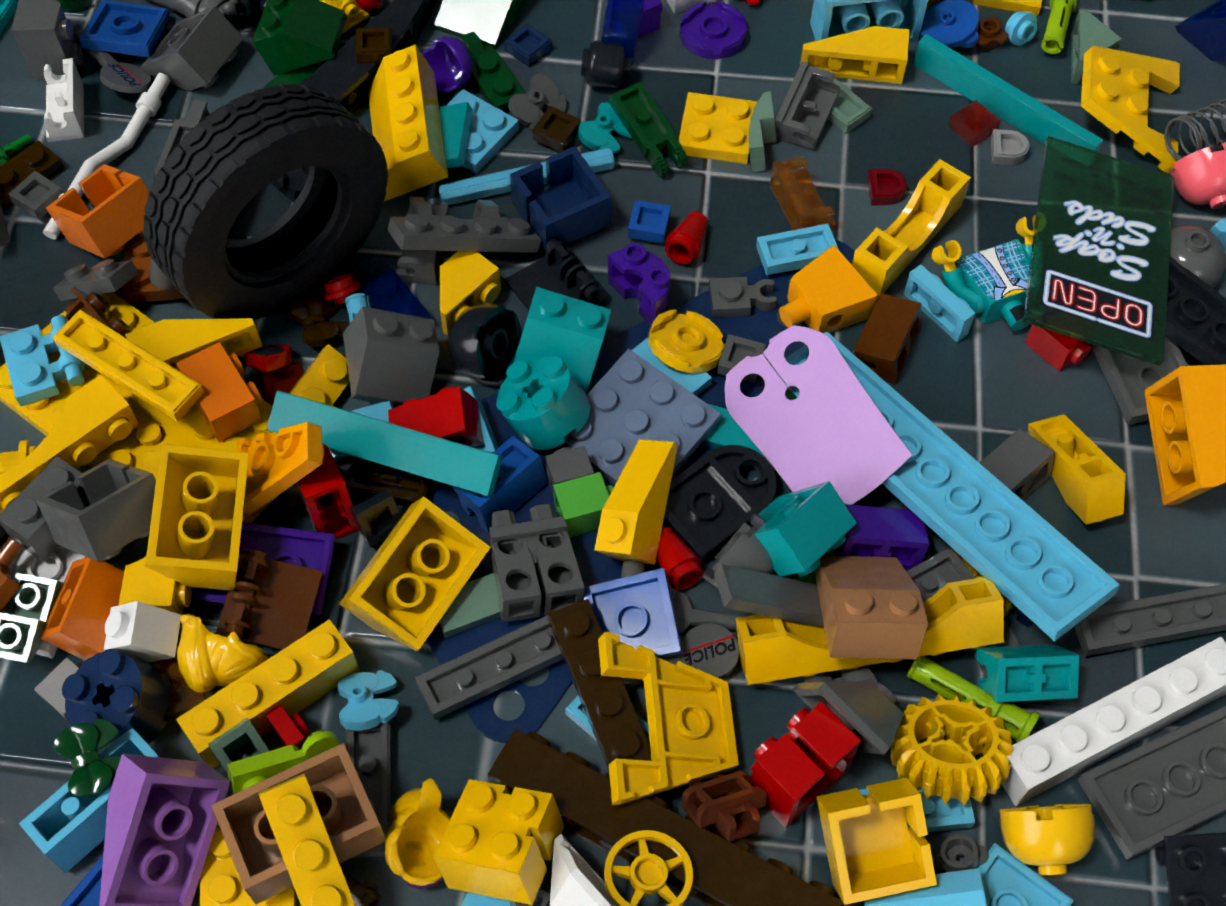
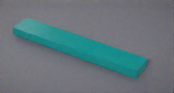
(999, 96)
(391, 444)

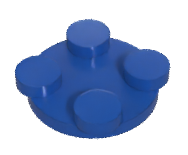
(952, 23)

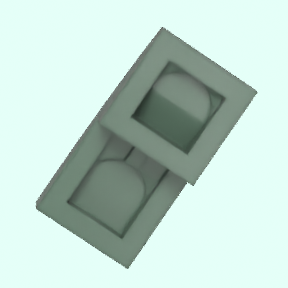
(761, 131)

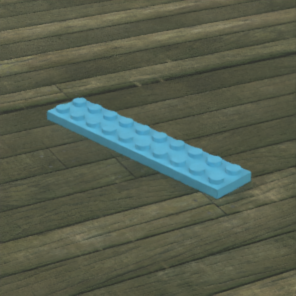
(982, 516)

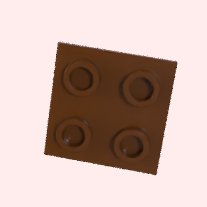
(269, 601)

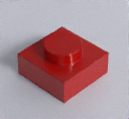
(288, 729)

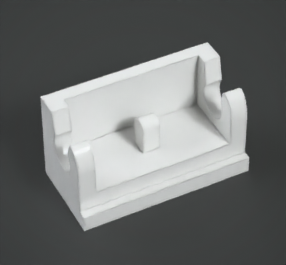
(64, 103)

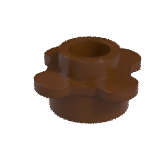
(990, 33)

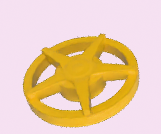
(648, 871)

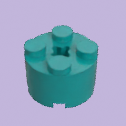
(542, 402)

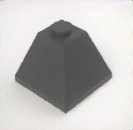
(861, 706)

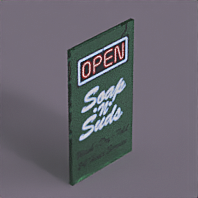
(1101, 251)

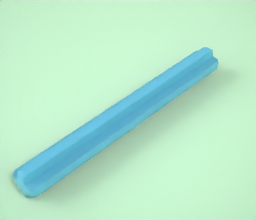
(499, 182)

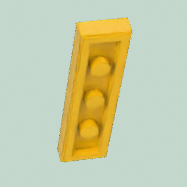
(128, 365)

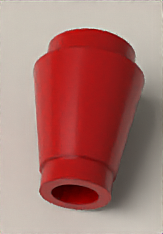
(686, 239)
(678, 560)

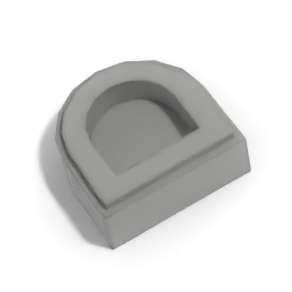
(1008, 147)

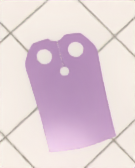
(827, 431)

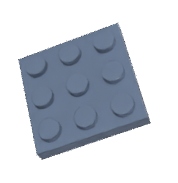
(642, 404)

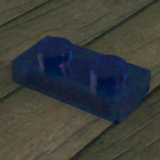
(391, 294)

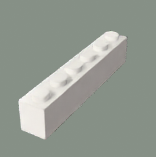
(1116, 721)

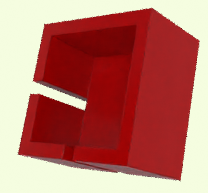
(803, 761)

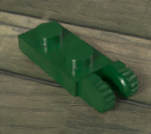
(648, 127)

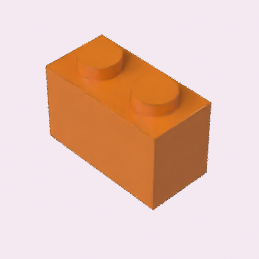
(228, 401)
(83, 608)

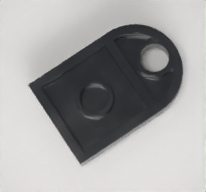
(714, 500)

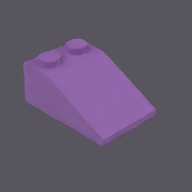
(158, 830)

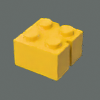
(490, 841)
(870, 843)

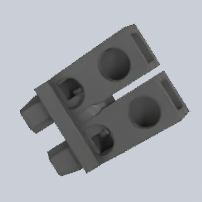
(529, 548)

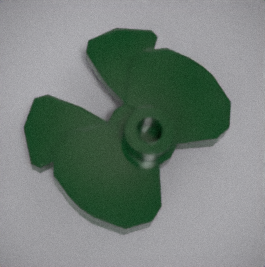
(80, 746)

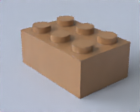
(342, 806)

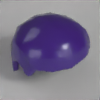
(450, 63)

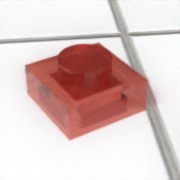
(974, 123)

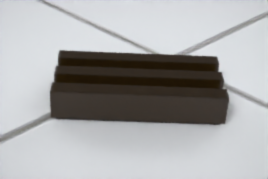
(367, 485)

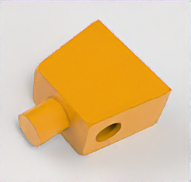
(828, 294)

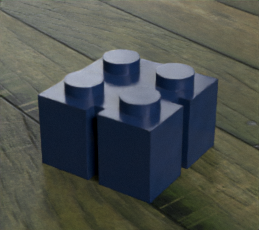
(572, 203)

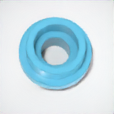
(1021, 27)

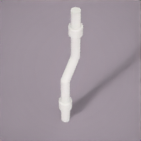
(147, 107)

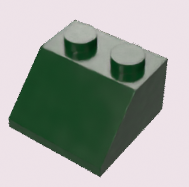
(298, 33)

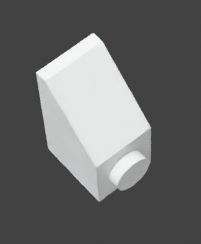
(142, 631)

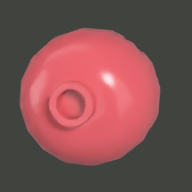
(1202, 177)

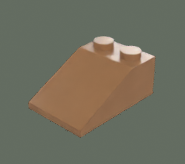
(870, 608)

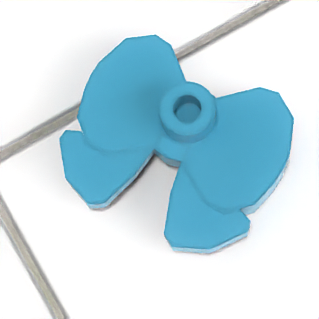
(362, 709)

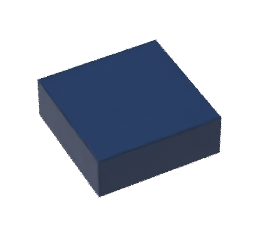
(528, 45)

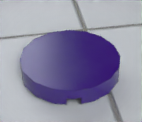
(713, 30)

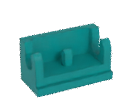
(1029, 672)

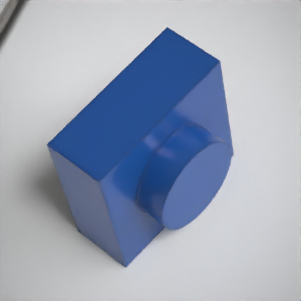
(649, 221)

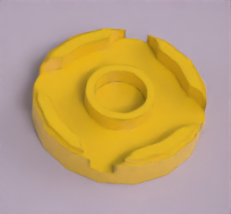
(686, 341)

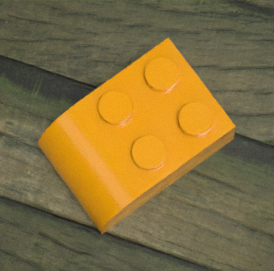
(1189, 430)

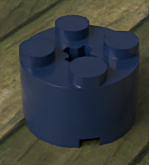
(119, 691)

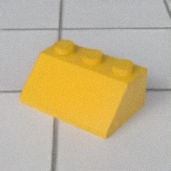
(197, 516)
(415, 574)

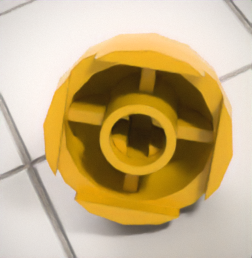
(1048, 835)

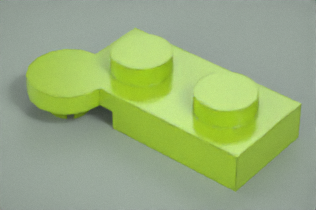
(259, 767)

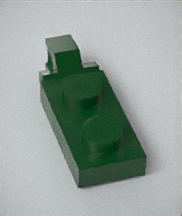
(491, 73)

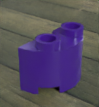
(641, 276)

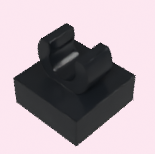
(376, 517)

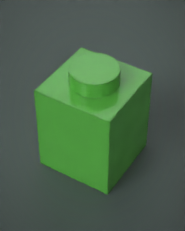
(581, 502)

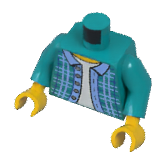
(992, 278)

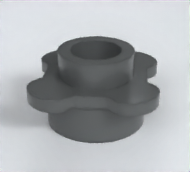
(955, 846)

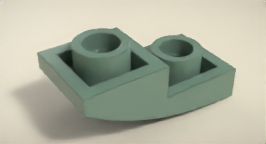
(26, 617)

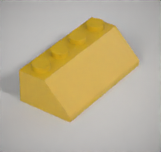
(407, 121)

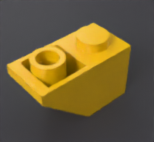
(465, 282)

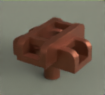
(734, 799)

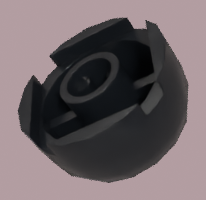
(484, 341)

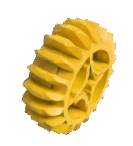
(947, 759)

